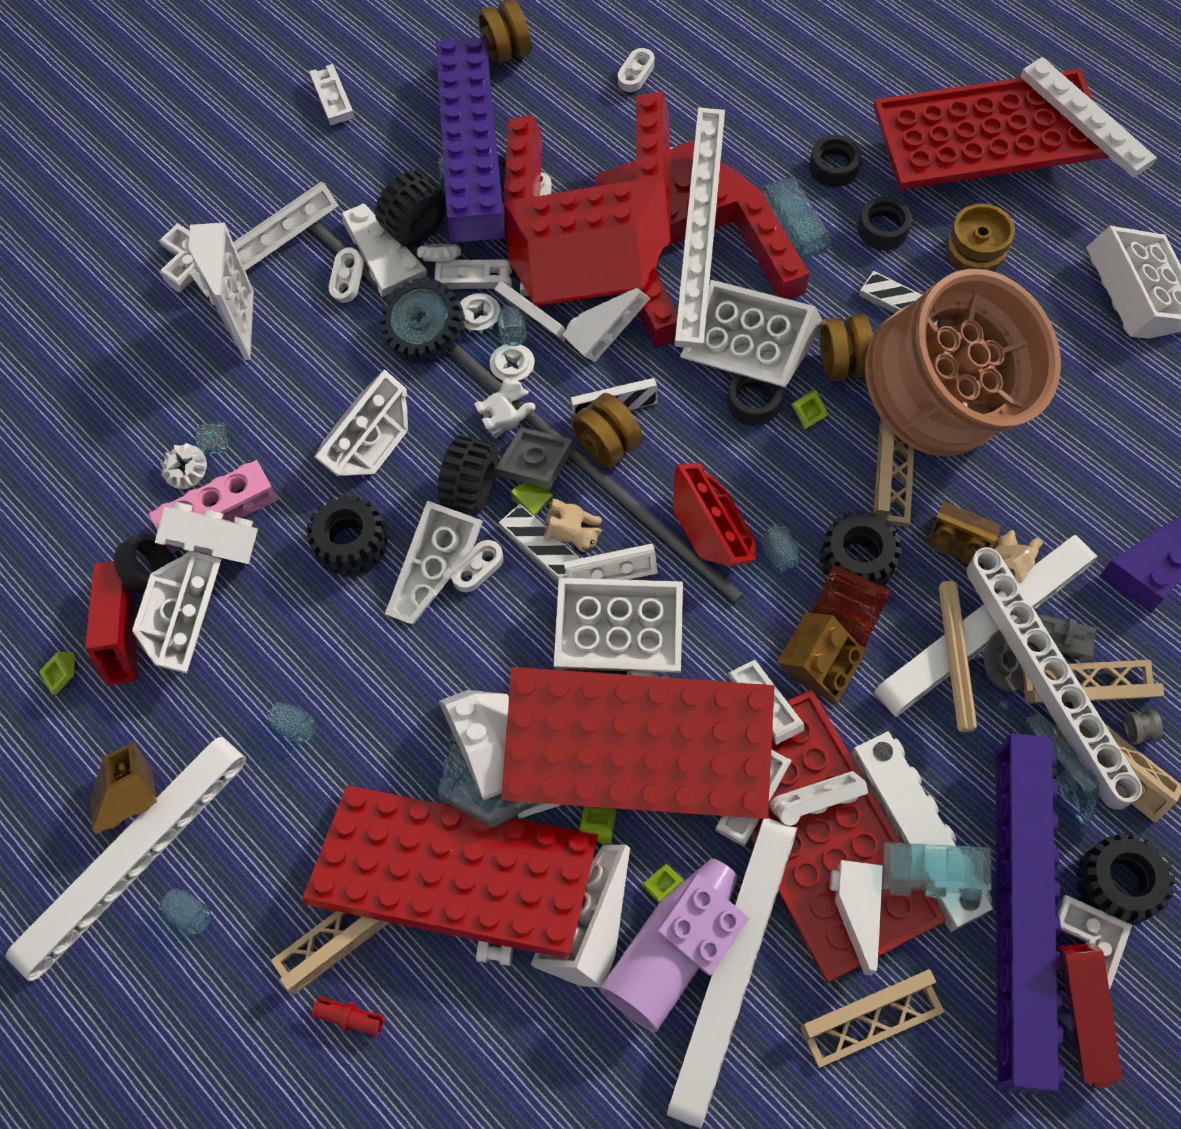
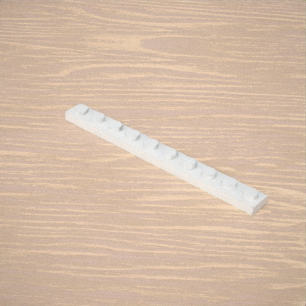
(700, 229)

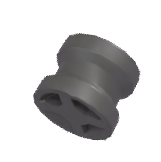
(1143, 726)

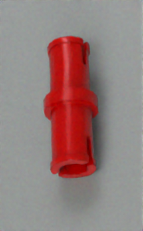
(348, 1016)

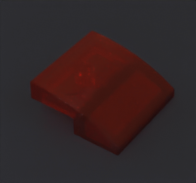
(852, 602)

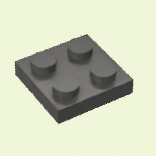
(535, 458)

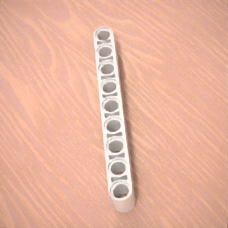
(932, 664)
(1050, 690)
(124, 859)
(731, 976)

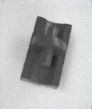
(1070, 637)

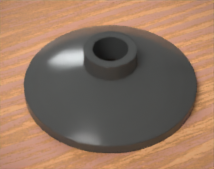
(1002, 664)

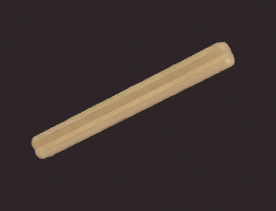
(957, 657)

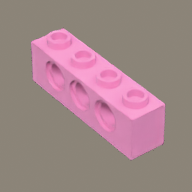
(223, 490)

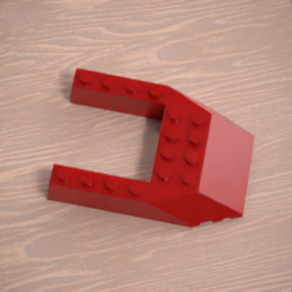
(736, 201)
(589, 237)

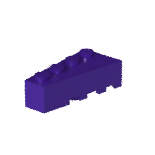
(1149, 568)

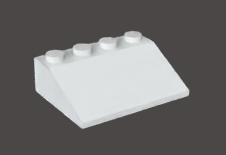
(224, 278)
(1141, 280)
(755, 334)
(619, 625)

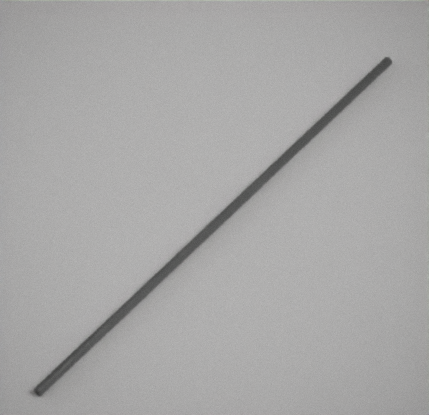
(581, 460)

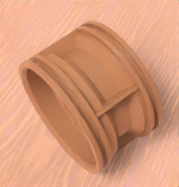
(972, 374)

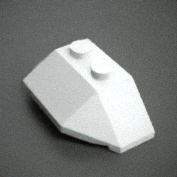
(367, 429)
(175, 609)
(479, 728)

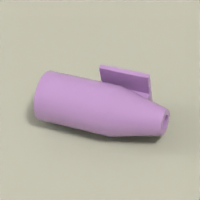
(680, 936)

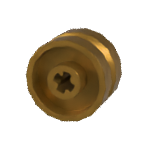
(505, 32)
(980, 238)
(844, 346)
(607, 430)

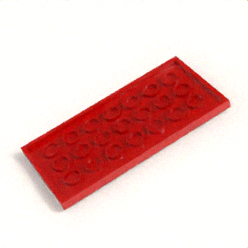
(979, 132)
(638, 743)
(824, 839)
(452, 873)

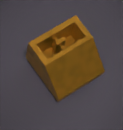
(961, 533)
(821, 656)
(121, 788)

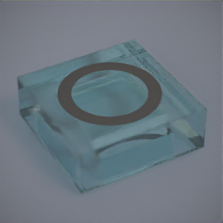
(211, 438)

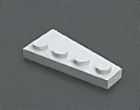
(387, 259)

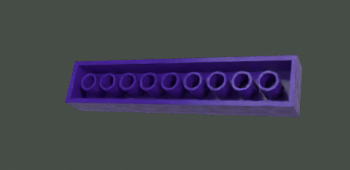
(469, 141)
(1026, 918)

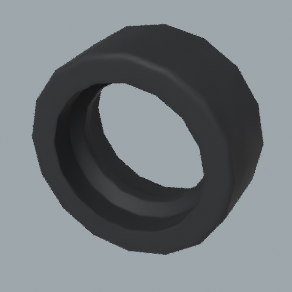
(835, 145)
(888, 207)
(751, 415)
(127, 564)

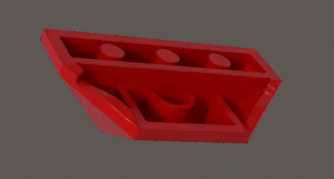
(711, 517)

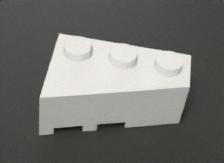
(206, 532)

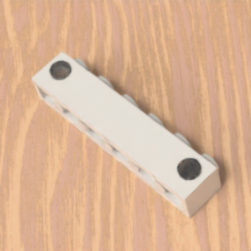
(912, 814)

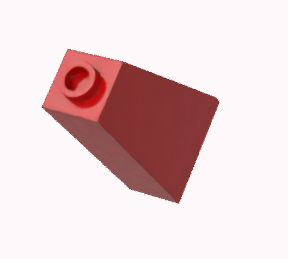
(110, 626)
(1091, 1014)

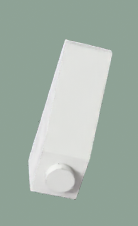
(599, 326)
(859, 904)

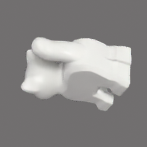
(501, 409)

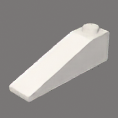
(436, 552)
(598, 923)

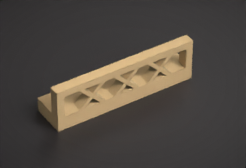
(884, 493)
(1104, 693)
(1158, 787)
(320, 961)
(867, 1005)

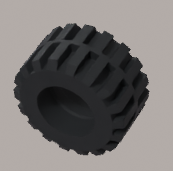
(411, 208)
(467, 474)
(341, 515)
(867, 532)
(1143, 861)

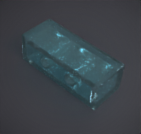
(797, 217)
(936, 870)

